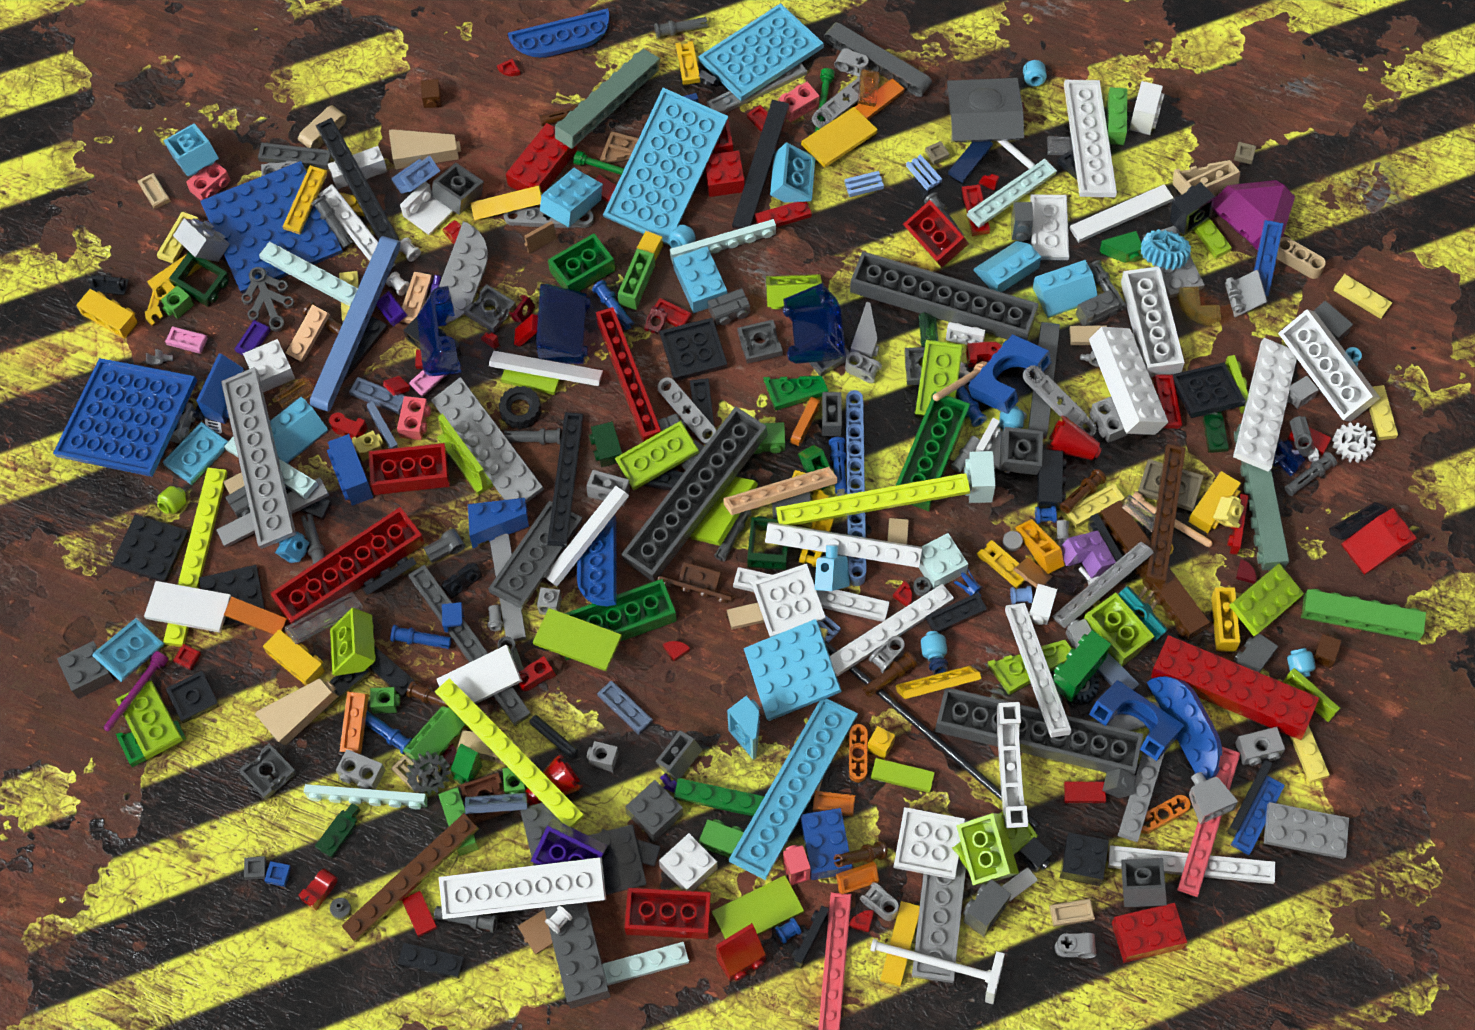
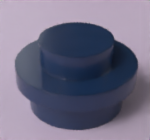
(938, 665)

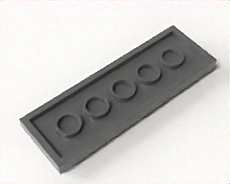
(530, 561)

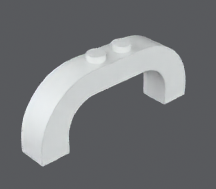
(1010, 765)

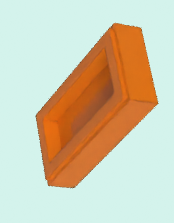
(828, 801)
(857, 878)

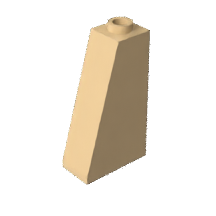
(413, 145)
(297, 710)

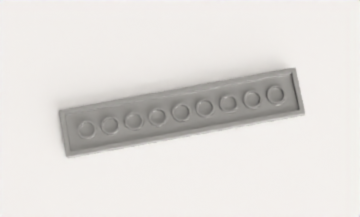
(258, 458)

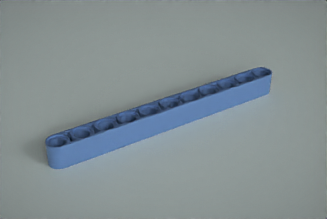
(355, 324)
(855, 477)

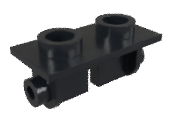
(108, 285)
(466, 577)

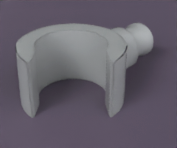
(158, 358)
(1091, 358)

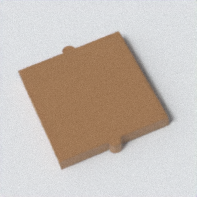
(540, 237)
(1032, 572)
(536, 932)

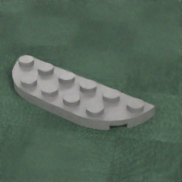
(465, 269)

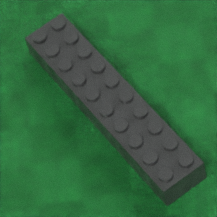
(942, 297)
(694, 494)
(1087, 746)
(576, 942)

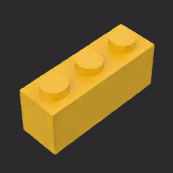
(107, 313)
(1203, 513)
(1225, 620)
(294, 658)

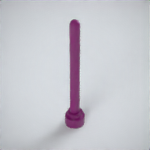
(157, 661)

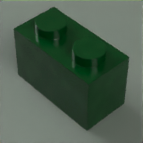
(606, 444)

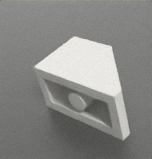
(1042, 604)

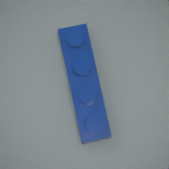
(1267, 252)
(1256, 815)

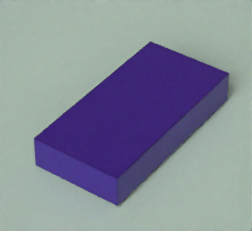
(391, 309)
(253, 337)

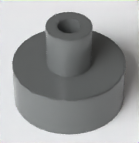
(340, 908)

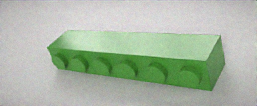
(1363, 614)

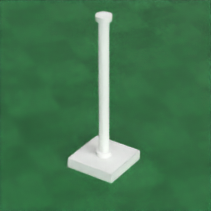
(991, 976)

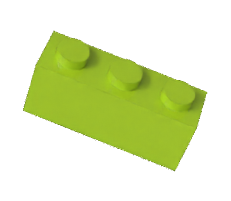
(784, 286)
(1119, 627)
(352, 643)
(987, 849)

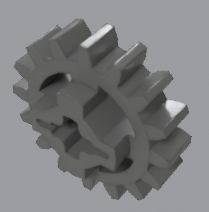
(428, 773)

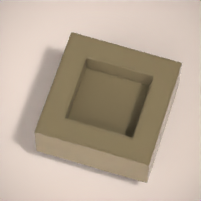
(937, 152)
(1244, 153)

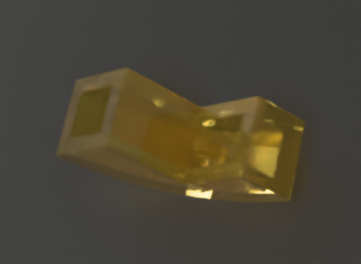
(1190, 304)

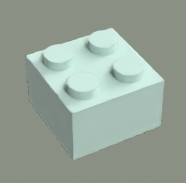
(980, 476)
(942, 561)

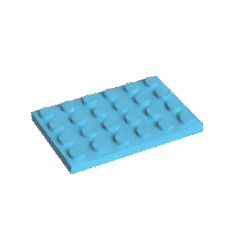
(761, 52)

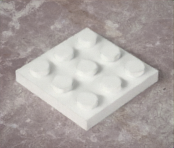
(788, 599)
(927, 843)

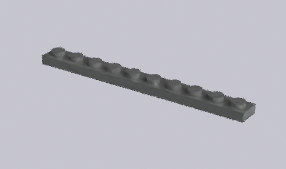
(466, 640)

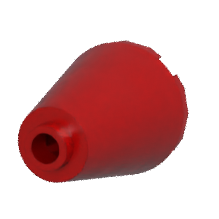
(1073, 440)
(561, 776)

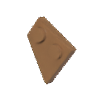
(618, 147)

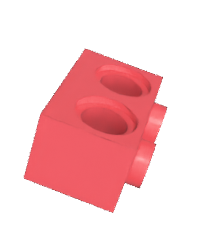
(798, 103)
(207, 178)
(409, 418)
(796, 864)

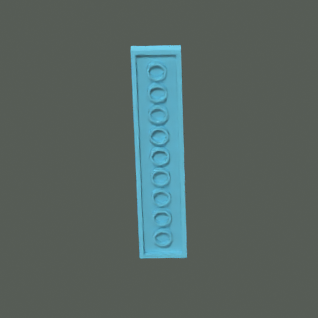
(793, 788)

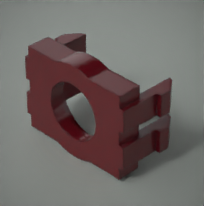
(655, 312)
(517, 315)

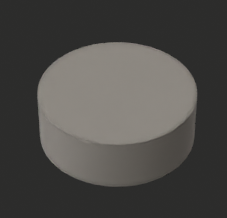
(1012, 541)

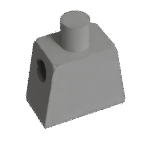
(1210, 798)

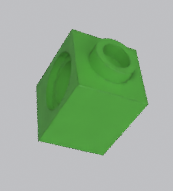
(174, 296)
(378, 695)
(508, 777)

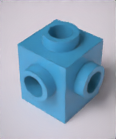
(293, 548)

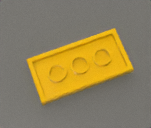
(839, 137)
(937, 682)

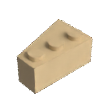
(1213, 177)

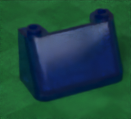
(561, 324)
(815, 325)
(437, 352)

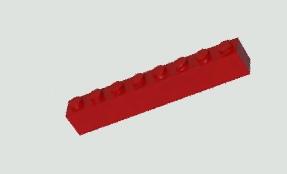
(627, 374)

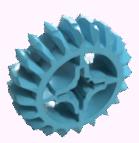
(1165, 249)

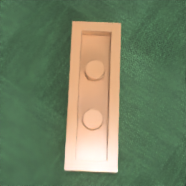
(416, 295)
(307, 333)

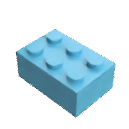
(191, 150)
(571, 197)
(699, 278)

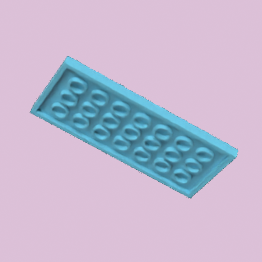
(665, 165)

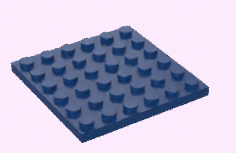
(255, 216)
(125, 417)

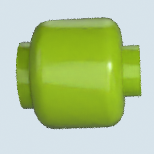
(171, 500)

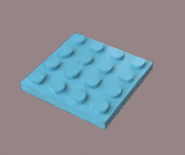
(792, 670)

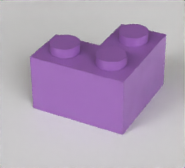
(1089, 551)

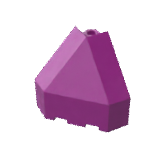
(1250, 204)

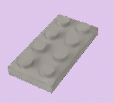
(1184, 277)
(1306, 830)

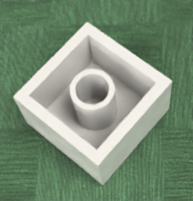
(1147, 108)
(271, 365)
(688, 864)

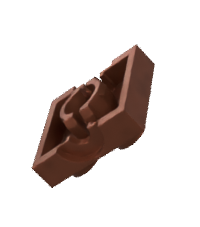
(490, 785)

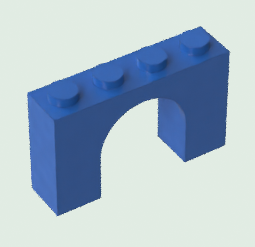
(1013, 353)
(1123, 700)

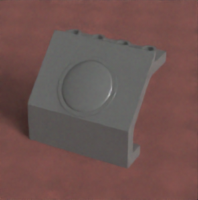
(985, 110)

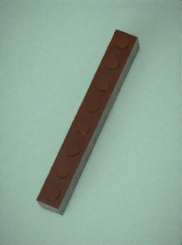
(1171, 595)

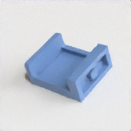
(415, 174)

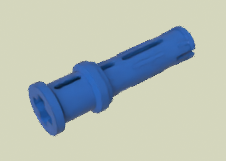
(609, 298)
(975, 413)
(838, 457)
(412, 636)
(392, 736)

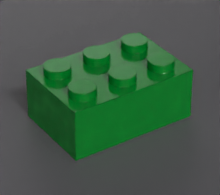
(581, 264)
(1081, 664)

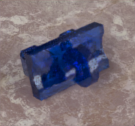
(1286, 458)

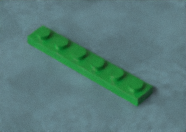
(717, 797)

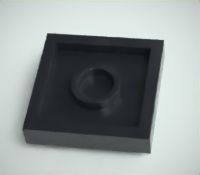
(192, 697)

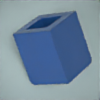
(452, 615)

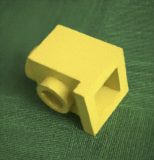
(367, 443)
(1229, 511)

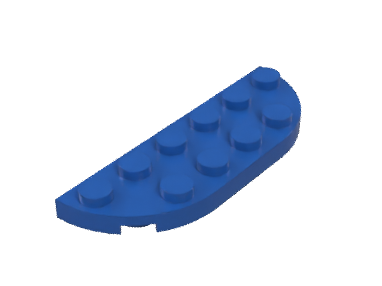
(561, 35)
(598, 568)
(1198, 735)

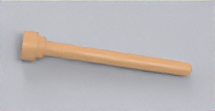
(959, 383)
(1178, 525)

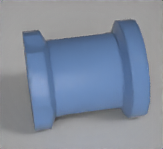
(1021, 595)

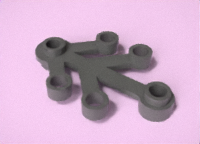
(265, 296)

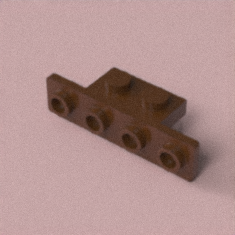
(698, 579)

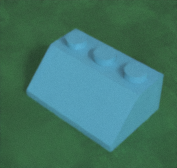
(792, 174)
(1009, 266)
(1065, 288)
(296, 429)
(744, 724)

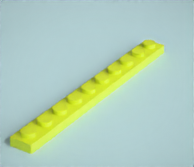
(873, 500)
(198, 544)
(509, 754)

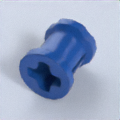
(1045, 514)
(788, 930)

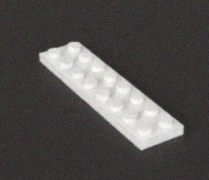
(1089, 138)
(1265, 405)
(522, 888)

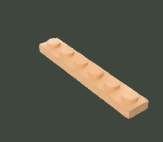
(780, 490)

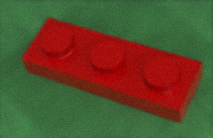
(972, 197)
(785, 214)
(1166, 393)
(1235, 539)

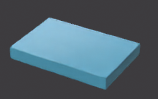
(196, 453)
(128, 649)

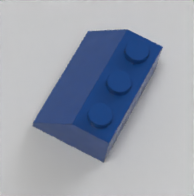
(212, 398)

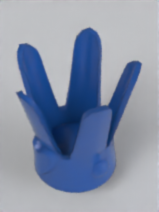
(973, 587)

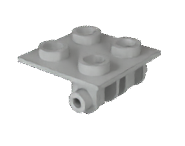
(1245, 293)

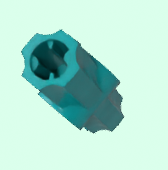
(1153, 624)

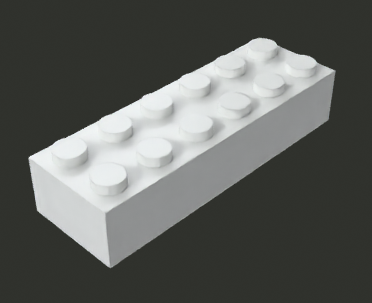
(1152, 321)
(1329, 365)
(1128, 381)

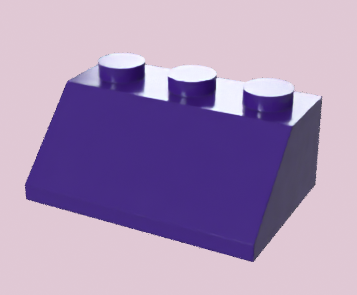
(566, 844)

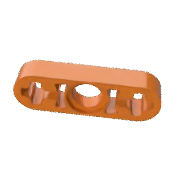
(805, 421)
(852, 766)
(1178, 812)

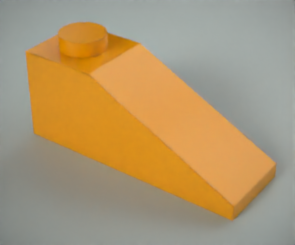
(1041, 546)

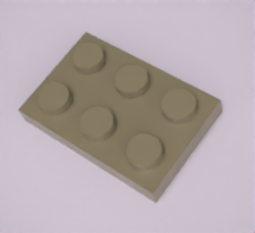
(1188, 490)

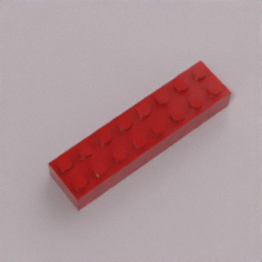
(349, 566)
(1237, 687)

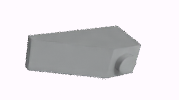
(866, 338)

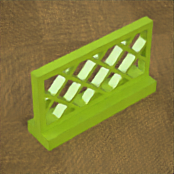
(463, 457)

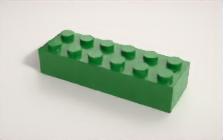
(934, 442)
(634, 612)

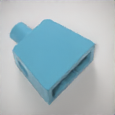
(831, 570)

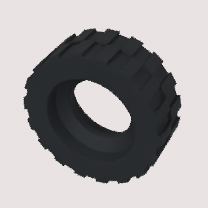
(513, 395)

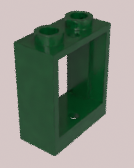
(184, 269)
(761, 560)

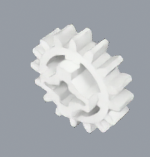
(1356, 436)

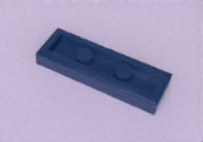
(969, 160)

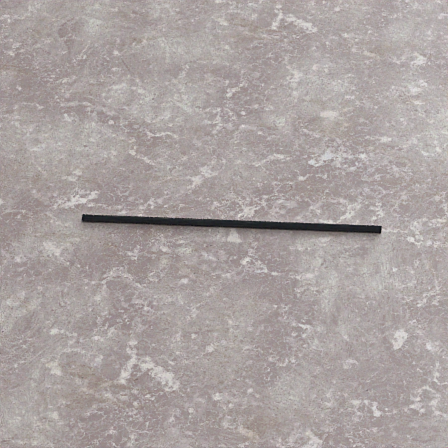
(931, 736)

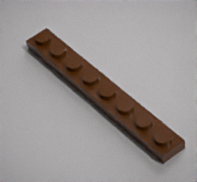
(1165, 513)
(410, 877)

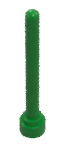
(826, 77)
(581, 159)

